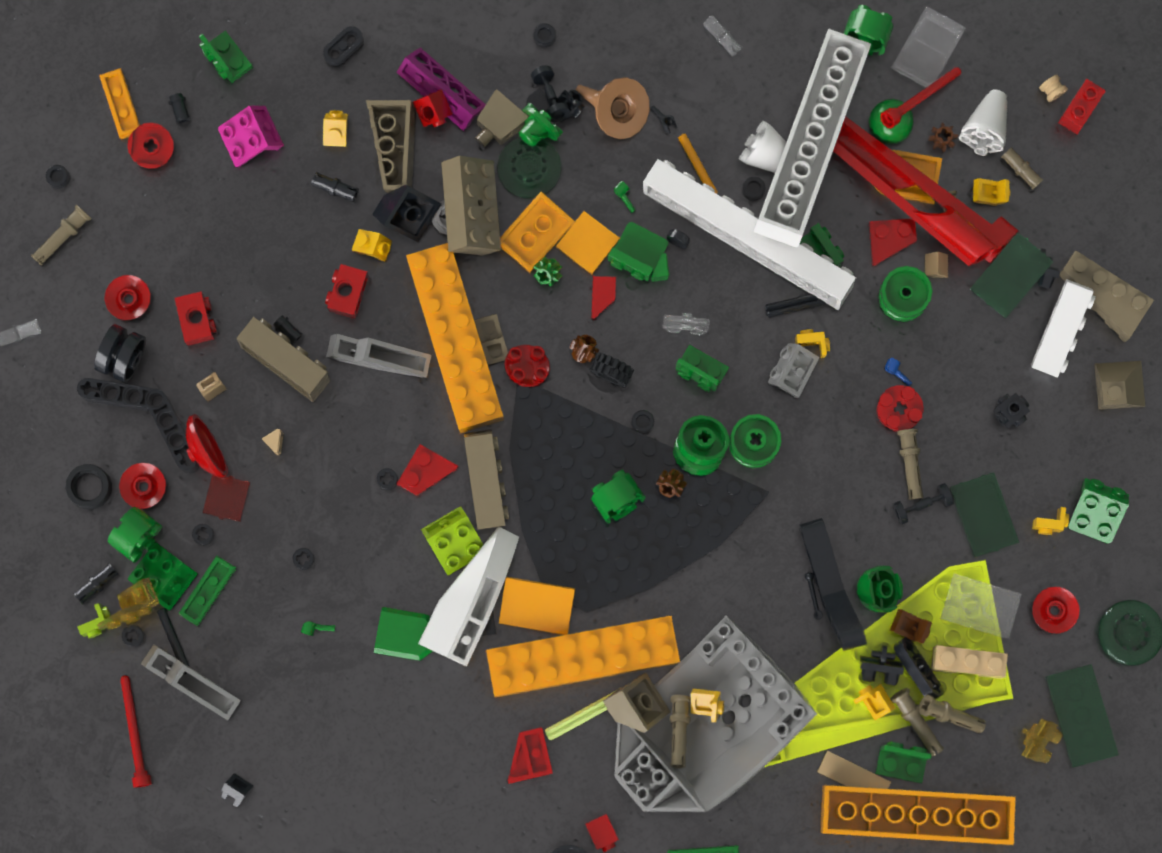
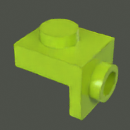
(90, 628)

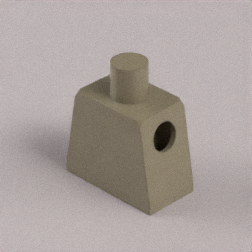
(499, 120)

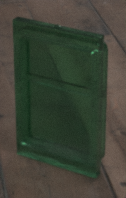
(1011, 275)
(984, 514)

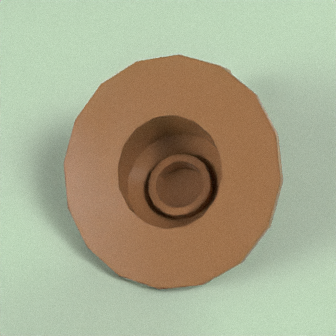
(619, 106)

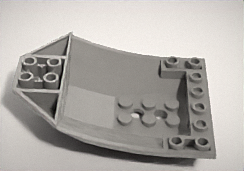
(717, 753)

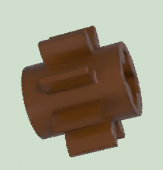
(947, 133)
(583, 348)
(671, 483)

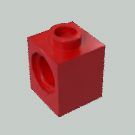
(433, 108)
(602, 833)

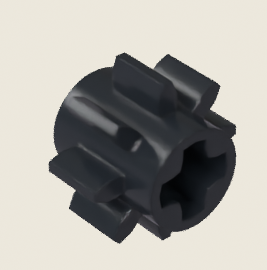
(573, 100)

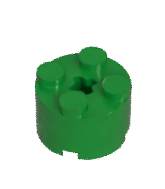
(870, 27)
(617, 496)
(134, 534)

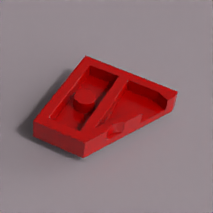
(890, 237)
(530, 757)

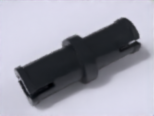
(334, 186)
(95, 583)

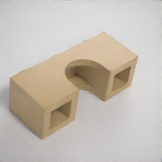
(969, 661)

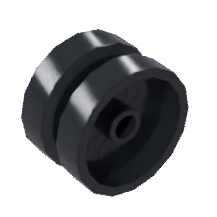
(120, 353)

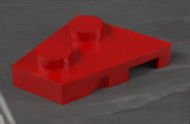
(425, 470)

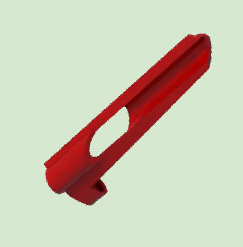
(957, 229)

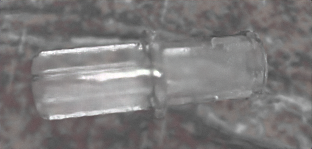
(722, 36)
(19, 332)

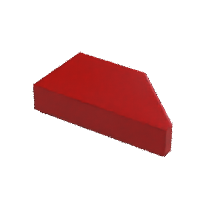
(603, 294)

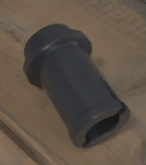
(179, 108)
(285, 327)

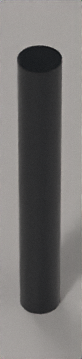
(172, 637)

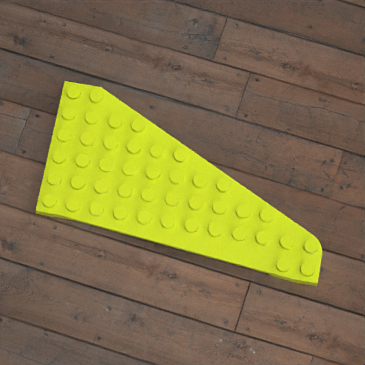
(838, 679)

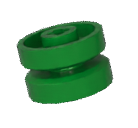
(910, 281)
(759, 428)
(701, 445)

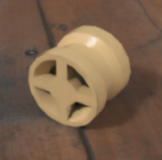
(1053, 88)

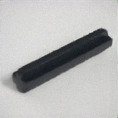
(793, 305)

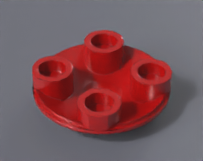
(527, 365)

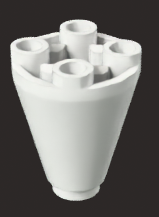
(987, 125)
(764, 148)

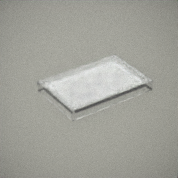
(981, 606)

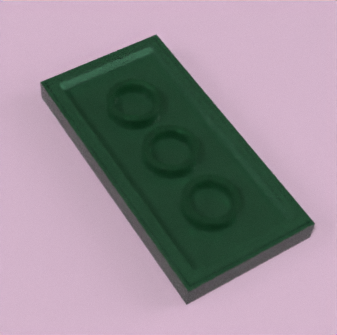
(1082, 715)

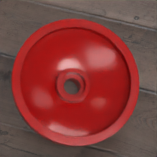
(204, 447)

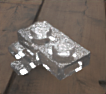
(675, 324)

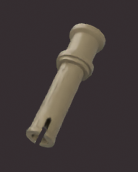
(68, 227)
(910, 453)
(944, 712)
(911, 713)
(679, 721)

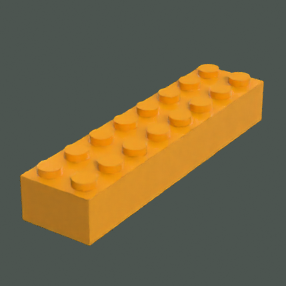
(455, 338)
(583, 656)
(917, 815)

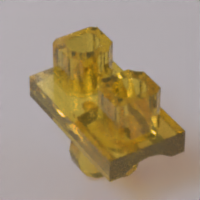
(1038, 738)

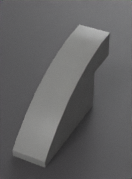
(378, 355)
(192, 683)

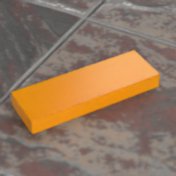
(120, 102)

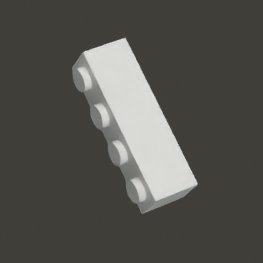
(1062, 328)

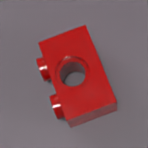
(1082, 106)
(350, 304)
(187, 307)

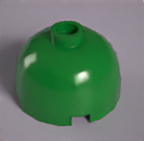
(886, 135)
(880, 589)

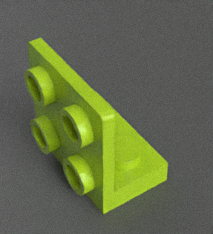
(453, 540)

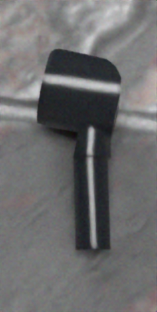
(665, 120)

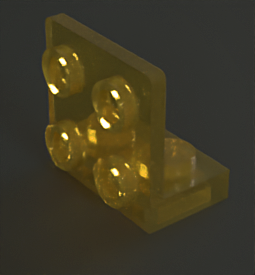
(135, 603)

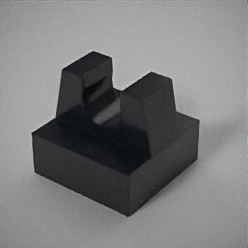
(236, 788)

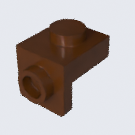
(911, 626)

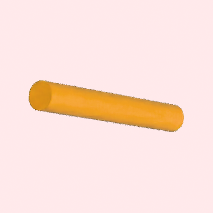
(697, 164)

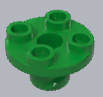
(538, 126)

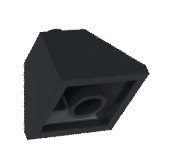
(406, 211)

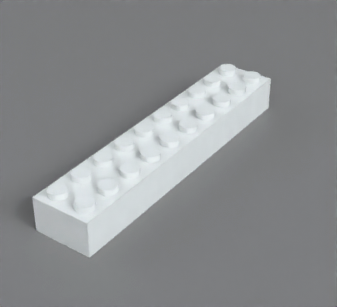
(812, 138)
(737, 226)

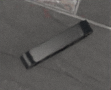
(918, 668)

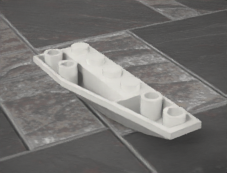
(470, 600)

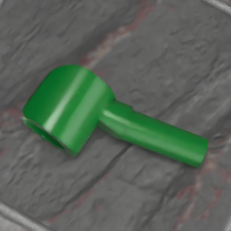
(621, 190)
(309, 628)

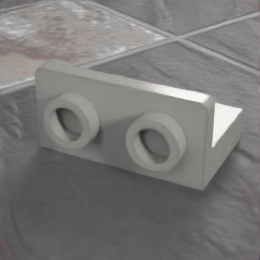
(793, 369)

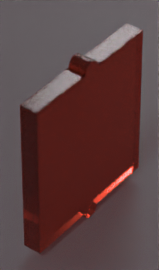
(226, 498)

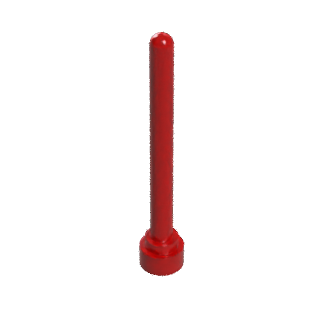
(892, 116)
(141, 776)

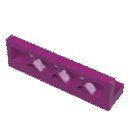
(425, 82)

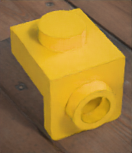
(335, 128)
(991, 191)
(372, 244)
(811, 338)
(1047, 526)
(876, 701)
(707, 703)

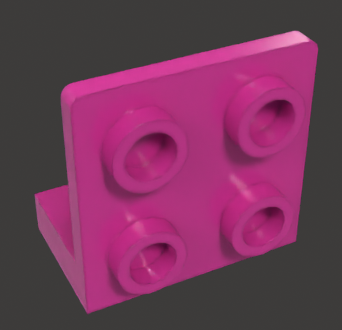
(249, 134)

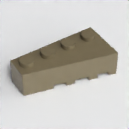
(394, 140)
(1115, 299)
(484, 479)

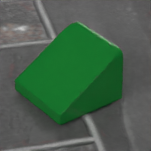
(661, 271)

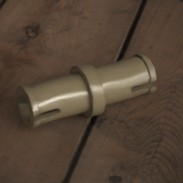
(1022, 168)

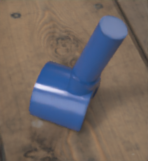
(892, 367)

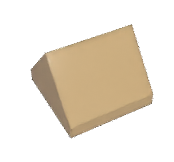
(936, 265)
(211, 386)
(274, 441)

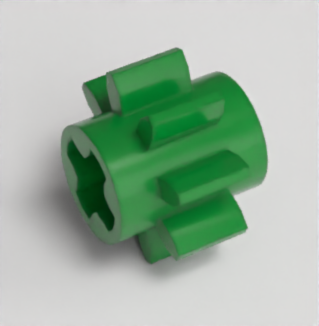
(547, 271)

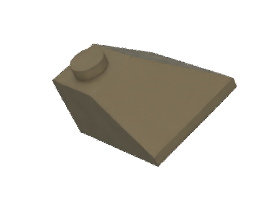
(1119, 385)
(637, 704)

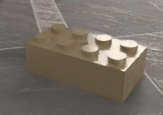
(471, 205)
(283, 359)

